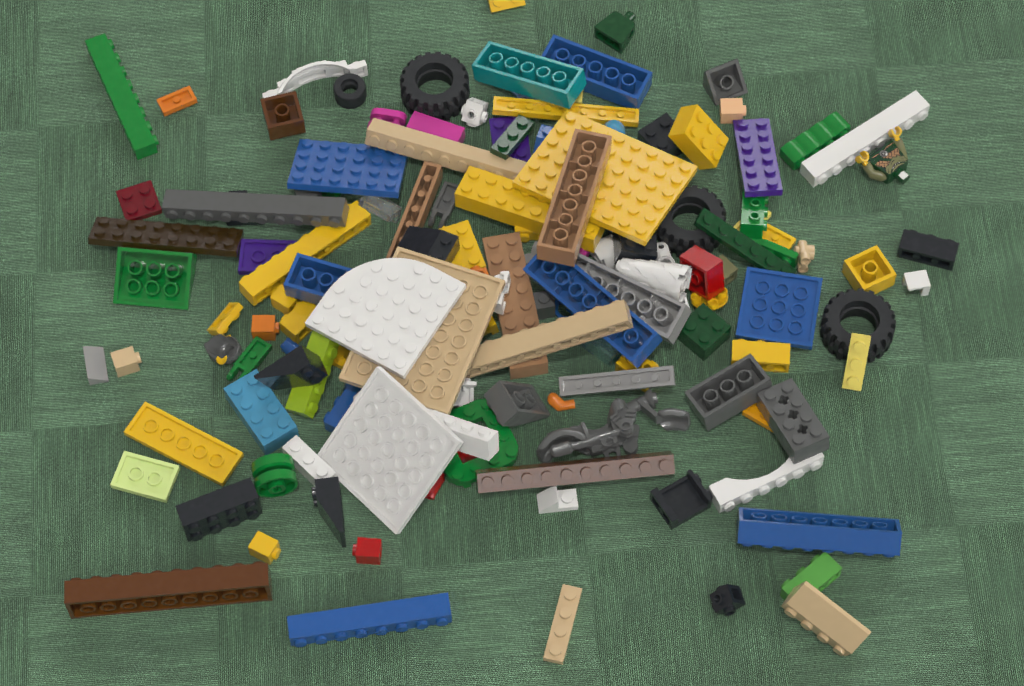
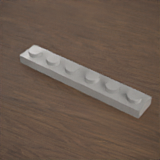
(617, 381)

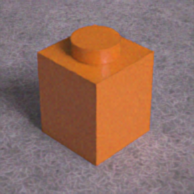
(265, 327)

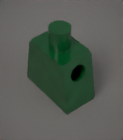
(616, 30)

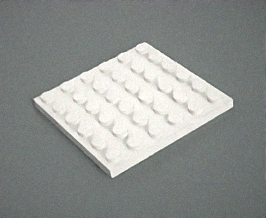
(389, 450)

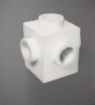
(474, 112)

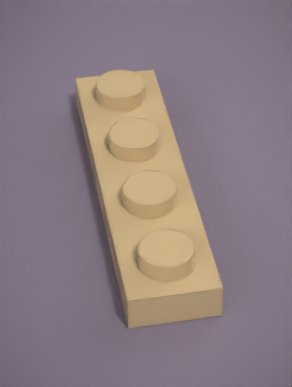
(562, 624)

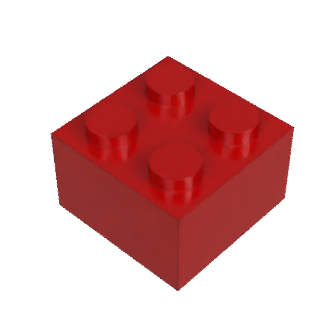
(707, 272)

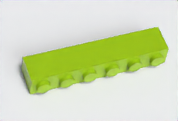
(305, 399)

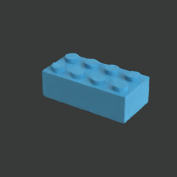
(261, 412)

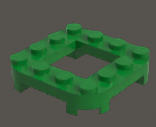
(464, 473)

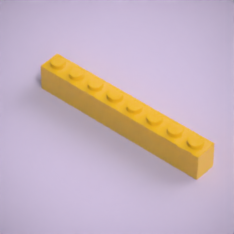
(315, 244)

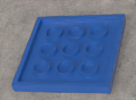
(779, 307)

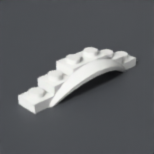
(317, 71)

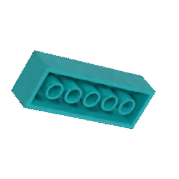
(529, 74)

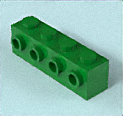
(752, 215)

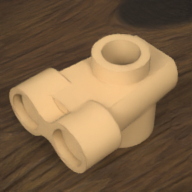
(806, 254)

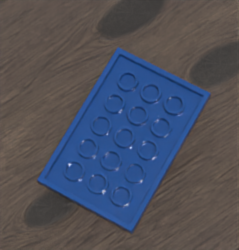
(346, 169)

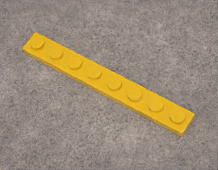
(543, 110)

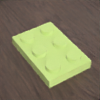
(145, 476)

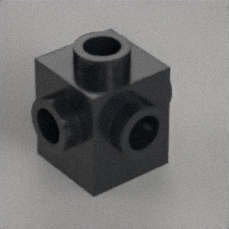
(727, 599)

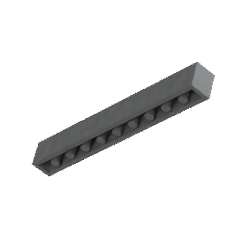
(255, 208)

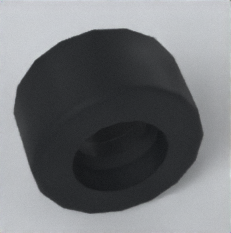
(351, 100)

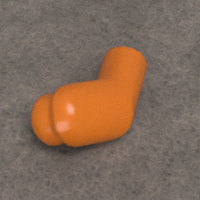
(559, 404)

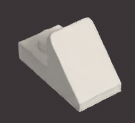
(557, 500)

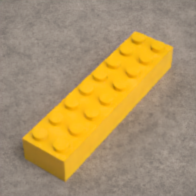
(497, 199)

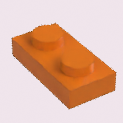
(176, 101)

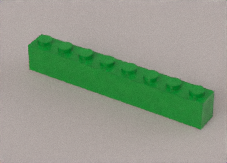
(120, 94)

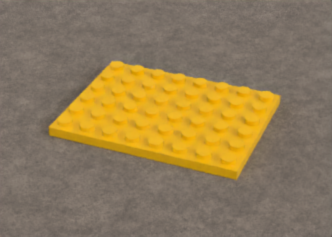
(636, 184)

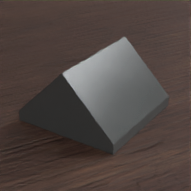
(724, 81)

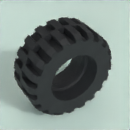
(429, 68)
(690, 201)
(863, 305)

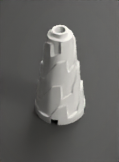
(664, 277)

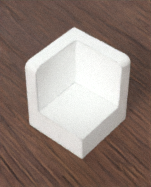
(917, 281)

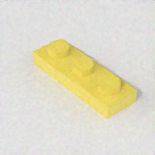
(856, 361)

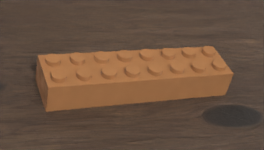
(574, 197)
(507, 254)

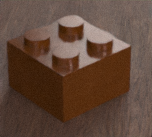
(283, 115)

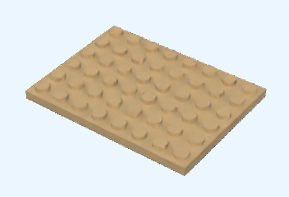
(449, 354)

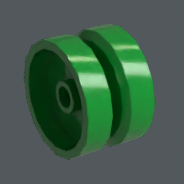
(274, 475)

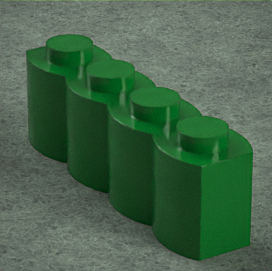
(814, 140)

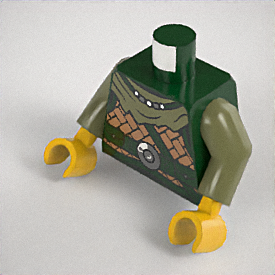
(888, 161)

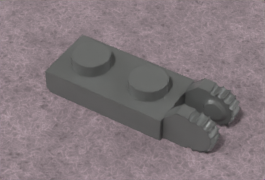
(443, 205)

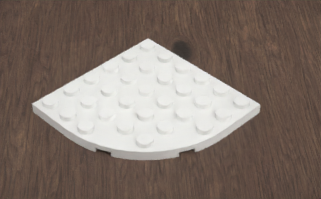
(387, 310)

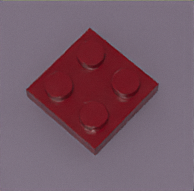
(139, 201)

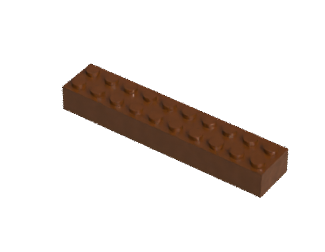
(168, 590)

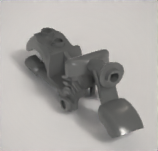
(617, 432)

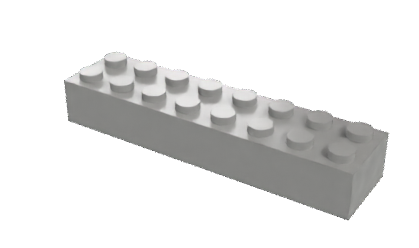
(653, 307)

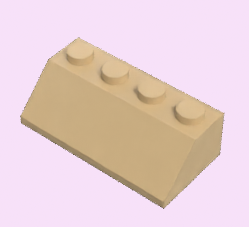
(825, 619)

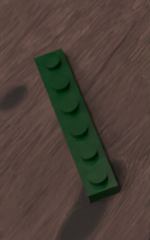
(740, 243)

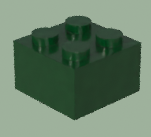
(704, 332)

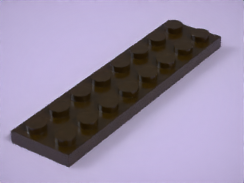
(166, 236)

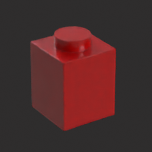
(368, 550)

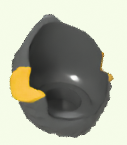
(223, 349)

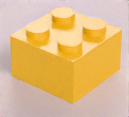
(869, 271)

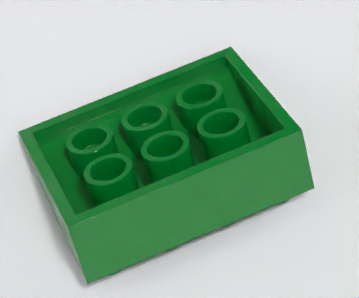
(154, 278)

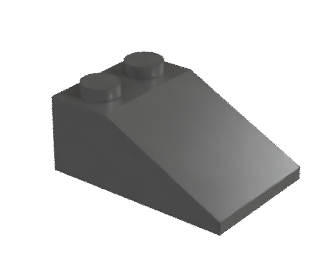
(515, 403)

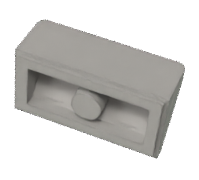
(95, 364)

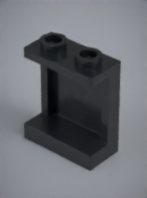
(681, 499)

